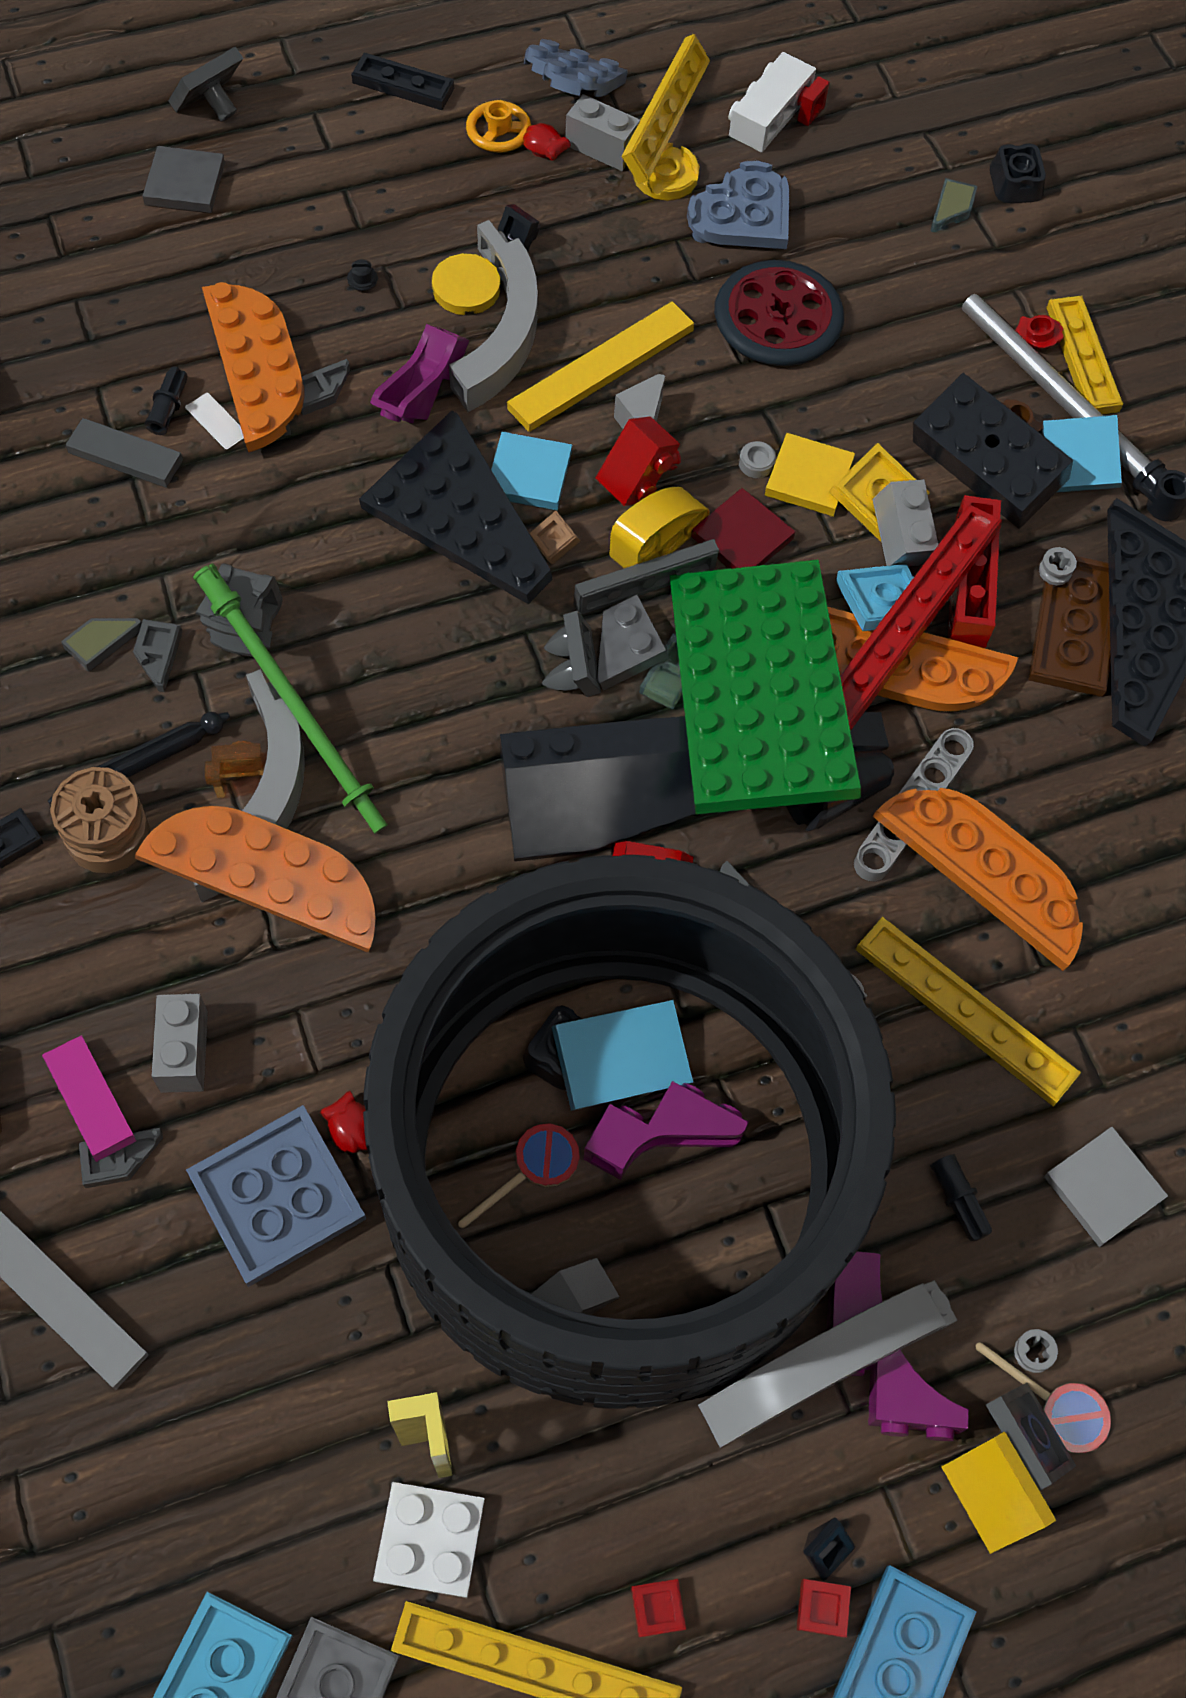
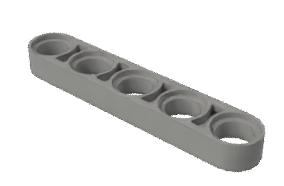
(936, 758)

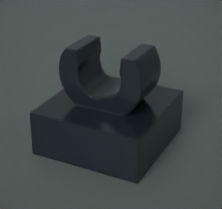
(519, 224)

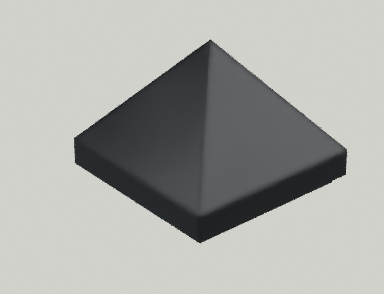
(827, 1547)

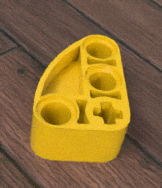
(655, 526)

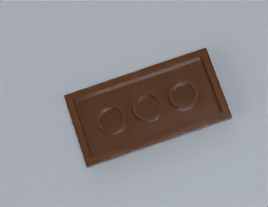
(1074, 631)

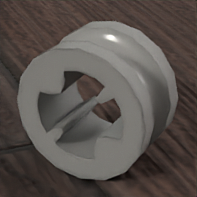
(1065, 560)
(1049, 1354)

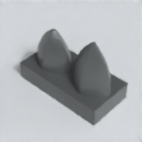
(581, 669)

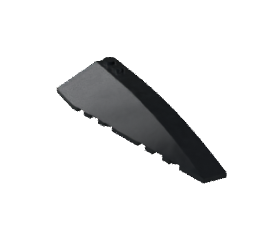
(608, 782)

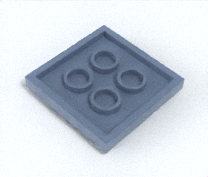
(276, 1195)

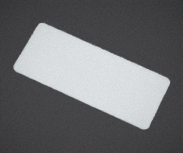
(216, 420)

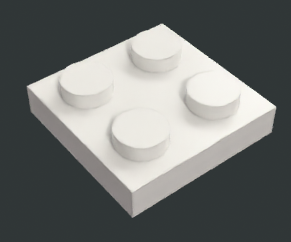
(429, 1540)

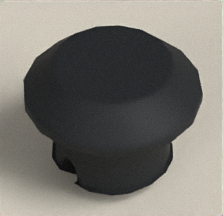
(362, 276)

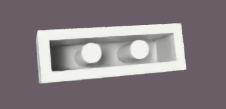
(770, 102)

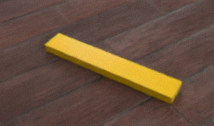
(665, 109)
(600, 366)
(968, 1011)
(516, 1660)

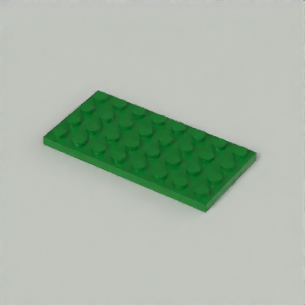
(761, 689)

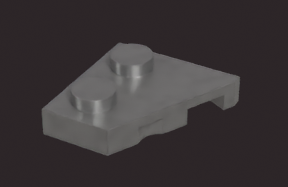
(627, 643)

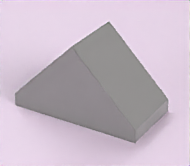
(640, 400)
(579, 1288)

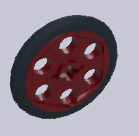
(795, 348)

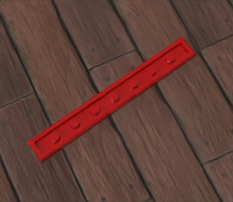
(916, 609)

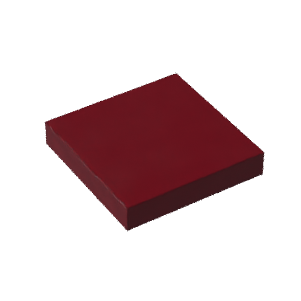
(744, 531)

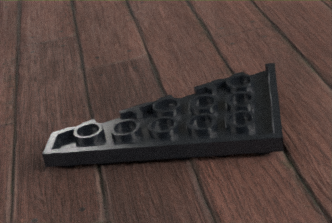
(457, 508)
(1145, 620)

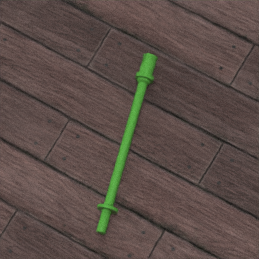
(227, 605)

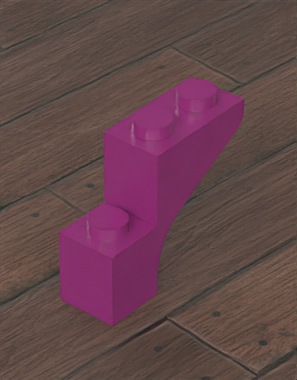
(414, 387)
(679, 1121)

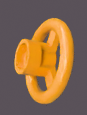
(499, 120)

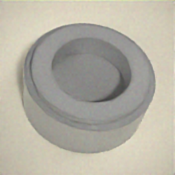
(757, 459)

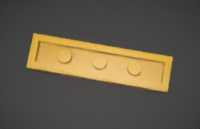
(1085, 354)

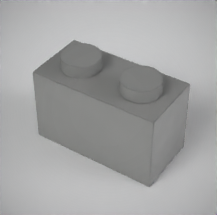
(600, 131)
(905, 523)
(179, 1043)

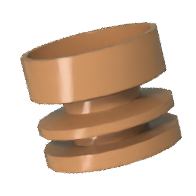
(100, 819)

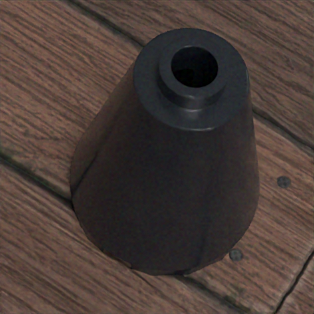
(874, 774)

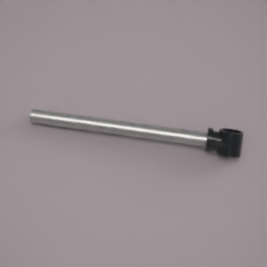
(1161, 486)

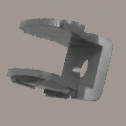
(259, 605)

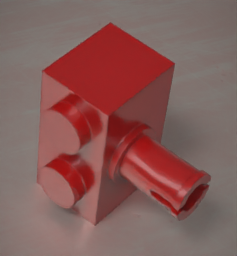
(638, 460)

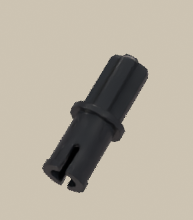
(166, 401)
(961, 1197)

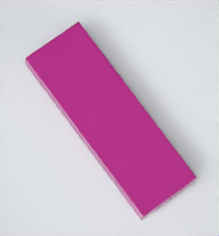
(89, 1098)

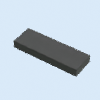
(124, 452)

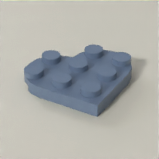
(574, 69)
(744, 209)

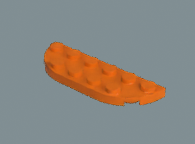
(256, 361)
(935, 672)
(991, 866)
(266, 870)

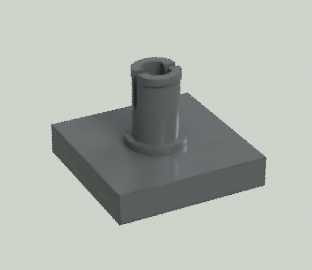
(208, 82)
(1032, 1435)

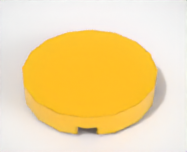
(673, 175)
(466, 284)

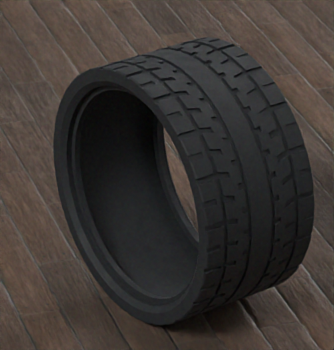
(667, 928)

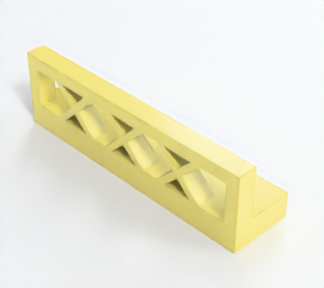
(422, 1420)

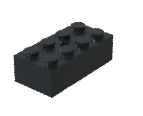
(991, 450)

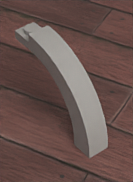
(502, 355)
(284, 767)
(826, 1361)

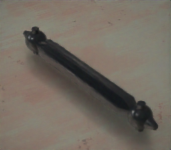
(165, 745)

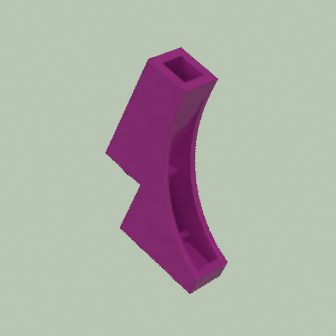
(896, 1391)

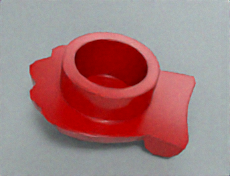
(545, 141)
(1040, 331)
(346, 1123)

